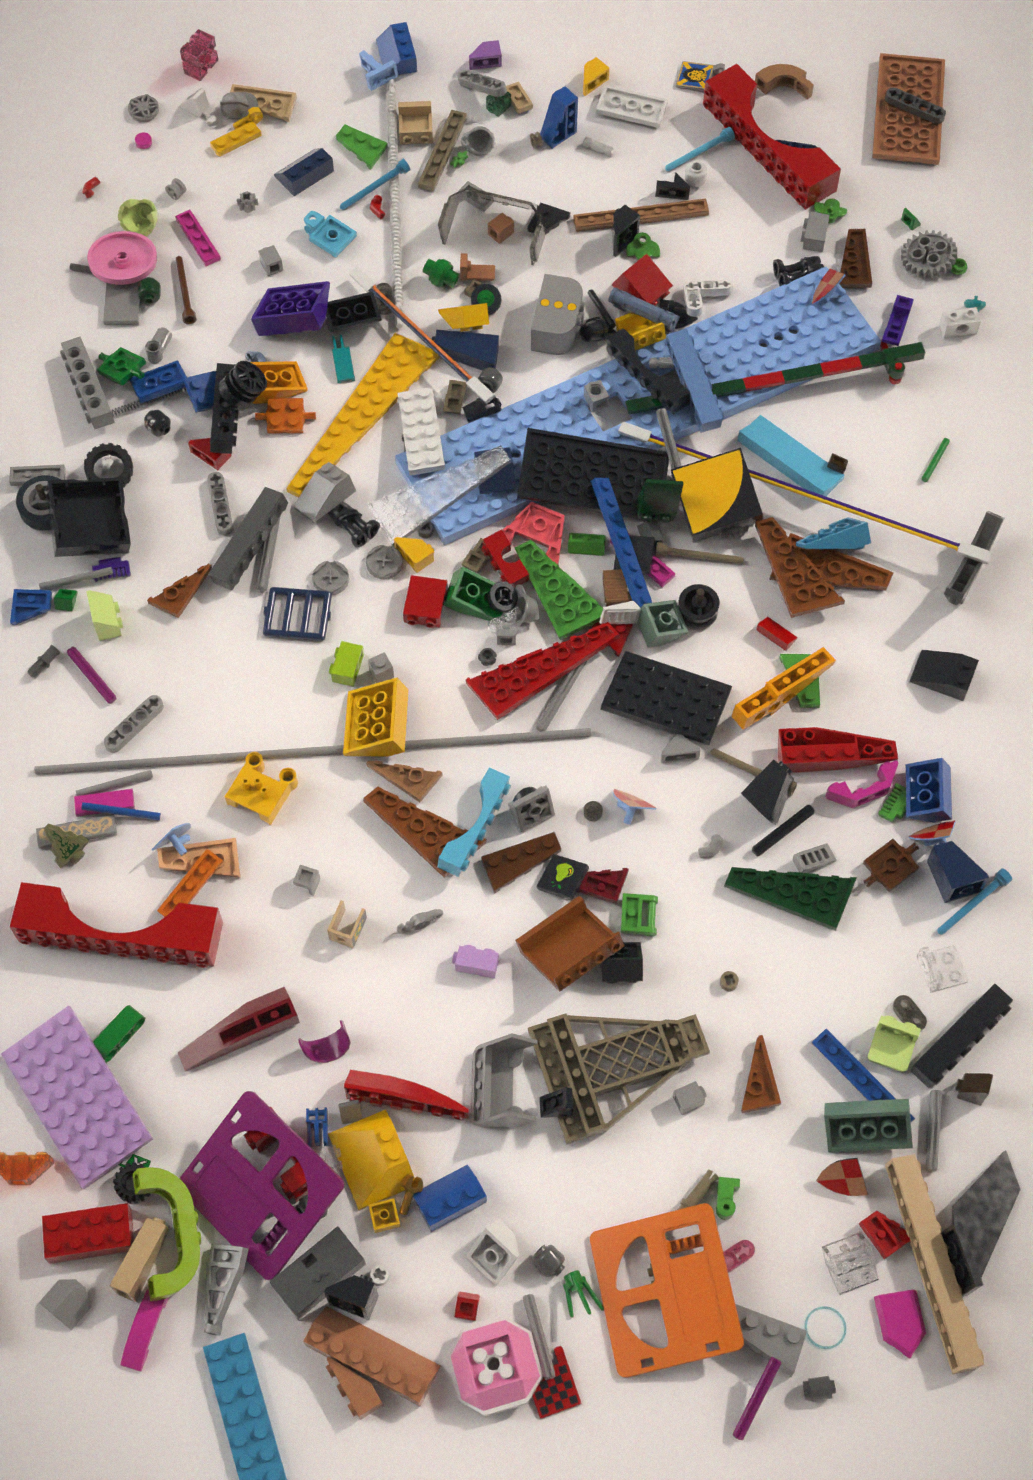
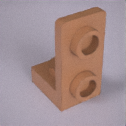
(478, 272)

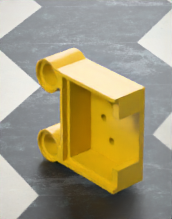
(259, 791)

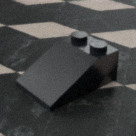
(944, 672)

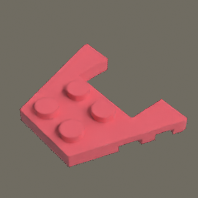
(540, 526)

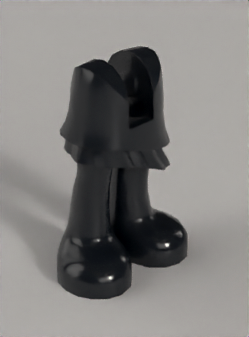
(805, 266)
(347, 517)

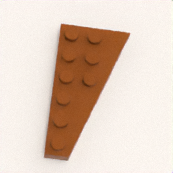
(844, 569)
(796, 575)
(419, 828)

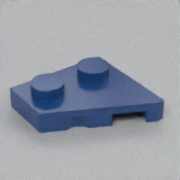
(201, 390)
(29, 604)

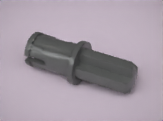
(43, 661)

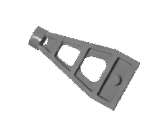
(222, 1257)

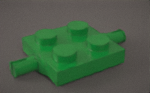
(121, 366)

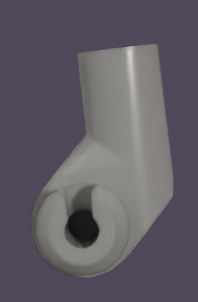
(713, 848)

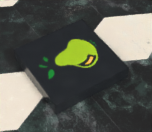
(562, 877)

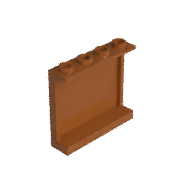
(568, 944)

